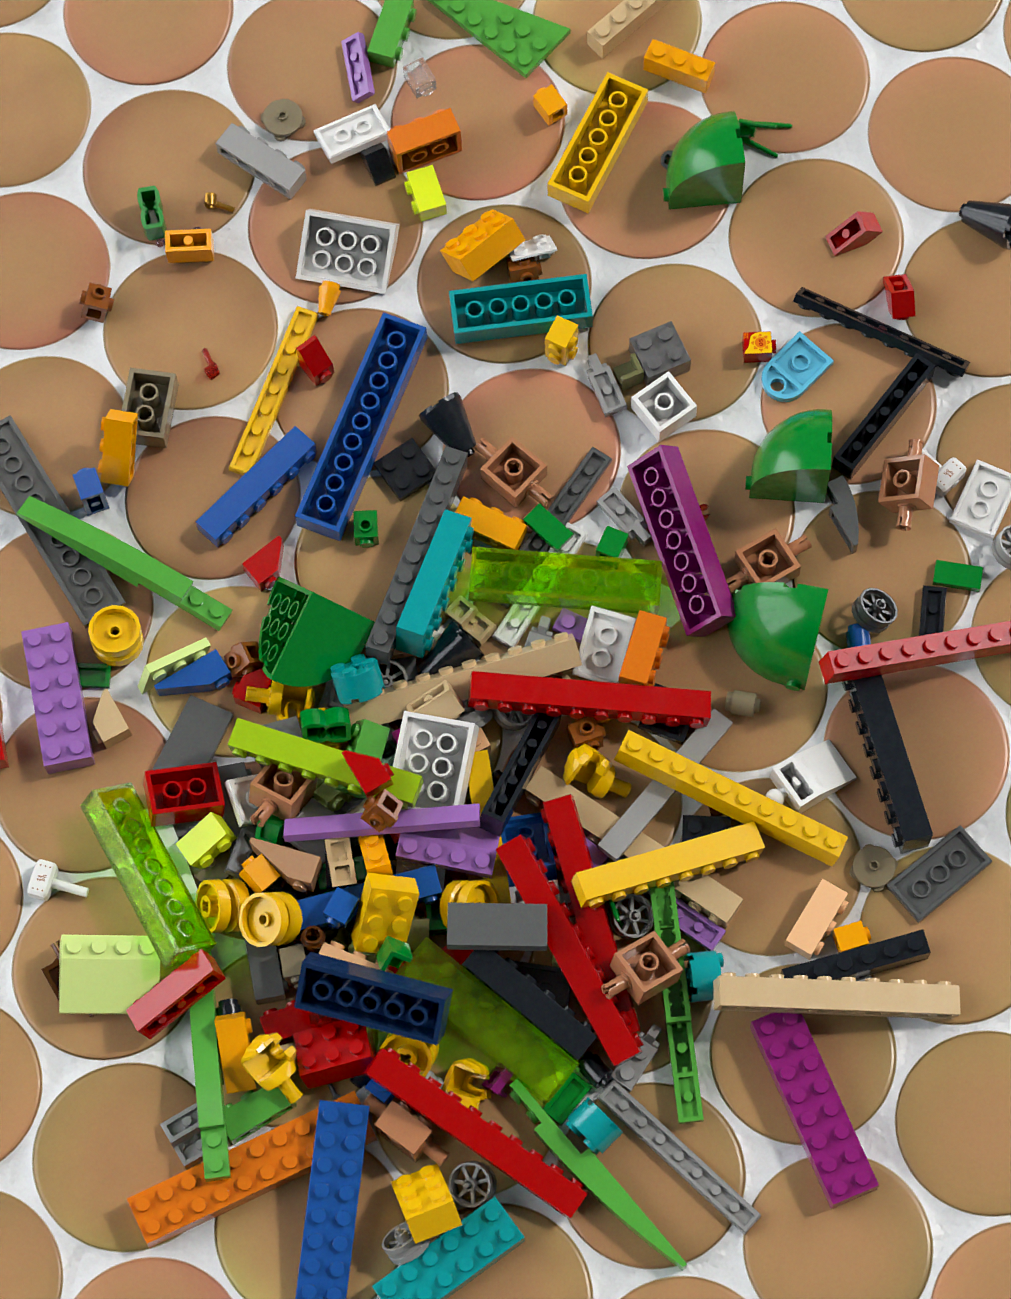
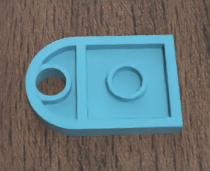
(796, 368)

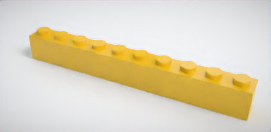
(730, 798)

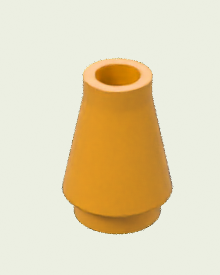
(328, 296)

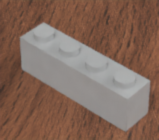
(261, 160)

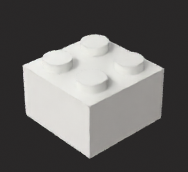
(663, 406)

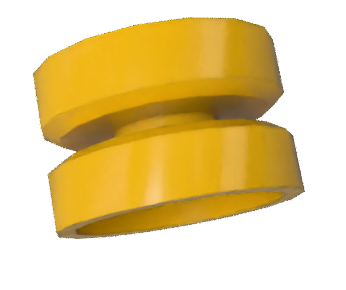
(116, 635)
(467, 892)
(221, 903)
(270, 919)
(413, 1051)

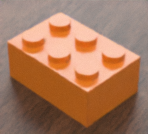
(424, 140)
(645, 650)

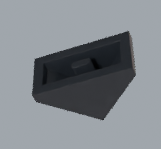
(378, 164)

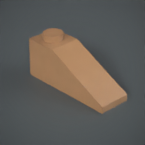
(295, 867)

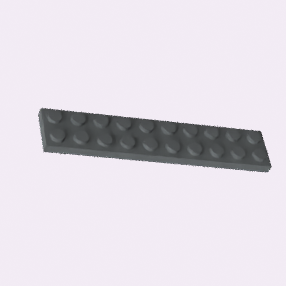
(80, 578)

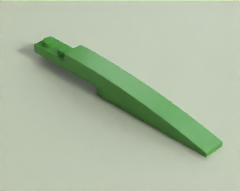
(125, 561)
(677, 1013)
(209, 1088)
(594, 1176)

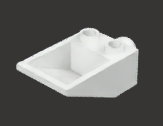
(812, 776)

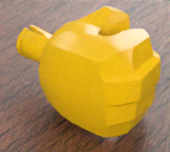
(281, 698)
(595, 770)
(272, 1065)
(460, 1079)

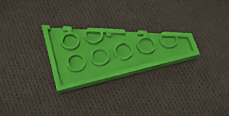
(508, 32)

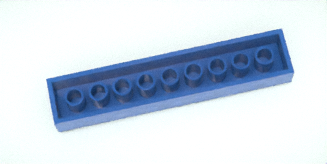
(361, 427)

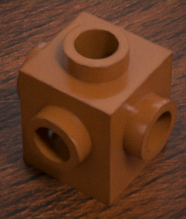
(523, 269)
(96, 302)
(243, 658)
(586, 732)
(381, 810)

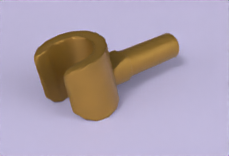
(211, 203)

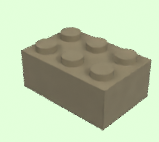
(153, 398)

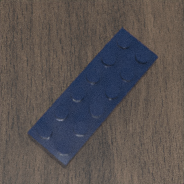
(373, 998)

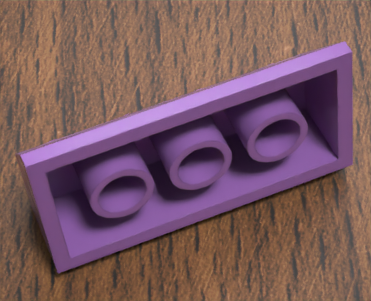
(456, 850)

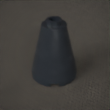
(989, 219)
(450, 423)
(450, 650)

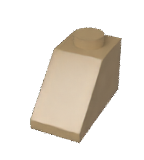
(438, 702)
(109, 722)

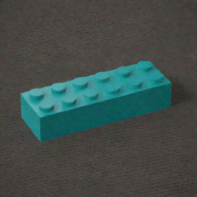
(519, 308)
(434, 583)
(455, 1256)

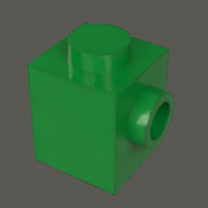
(366, 528)

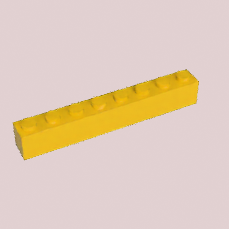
(668, 865)

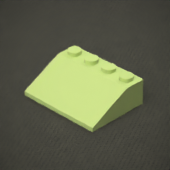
(105, 972)

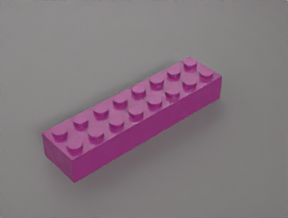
(682, 541)
(814, 1107)

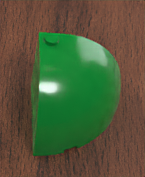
(707, 164)
(794, 459)
(778, 629)
(307, 635)

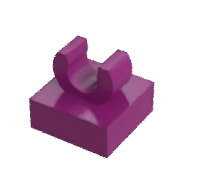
(498, 1079)

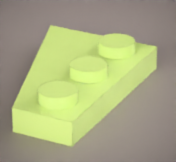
(172, 663)

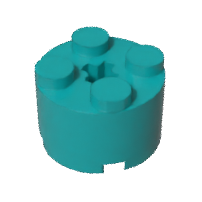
(357, 679)
(701, 972)
(594, 1125)

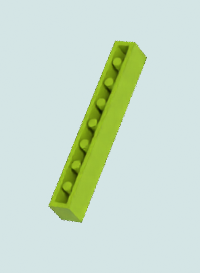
(312, 760)

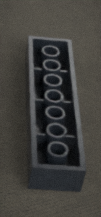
(889, 763)

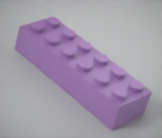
(58, 698)

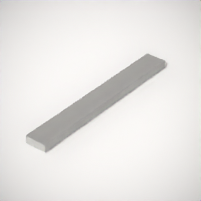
(657, 794)
(679, 1157)

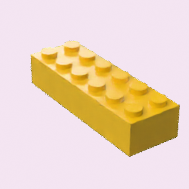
(597, 142)

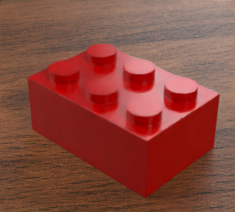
(183, 793)
(333, 1052)

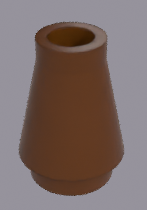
(313, 939)

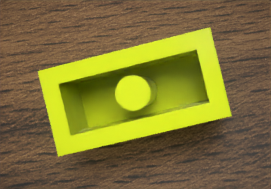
(426, 193)
(206, 841)

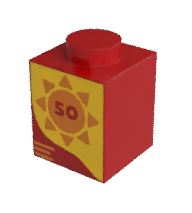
(758, 347)

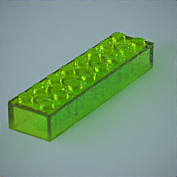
(564, 580)
(147, 874)
(493, 1024)

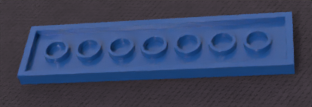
(332, 1200)

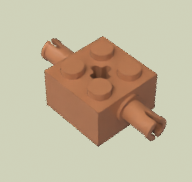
(513, 458)
(908, 484)
(768, 549)
(279, 794)
(645, 968)
(405, 1131)

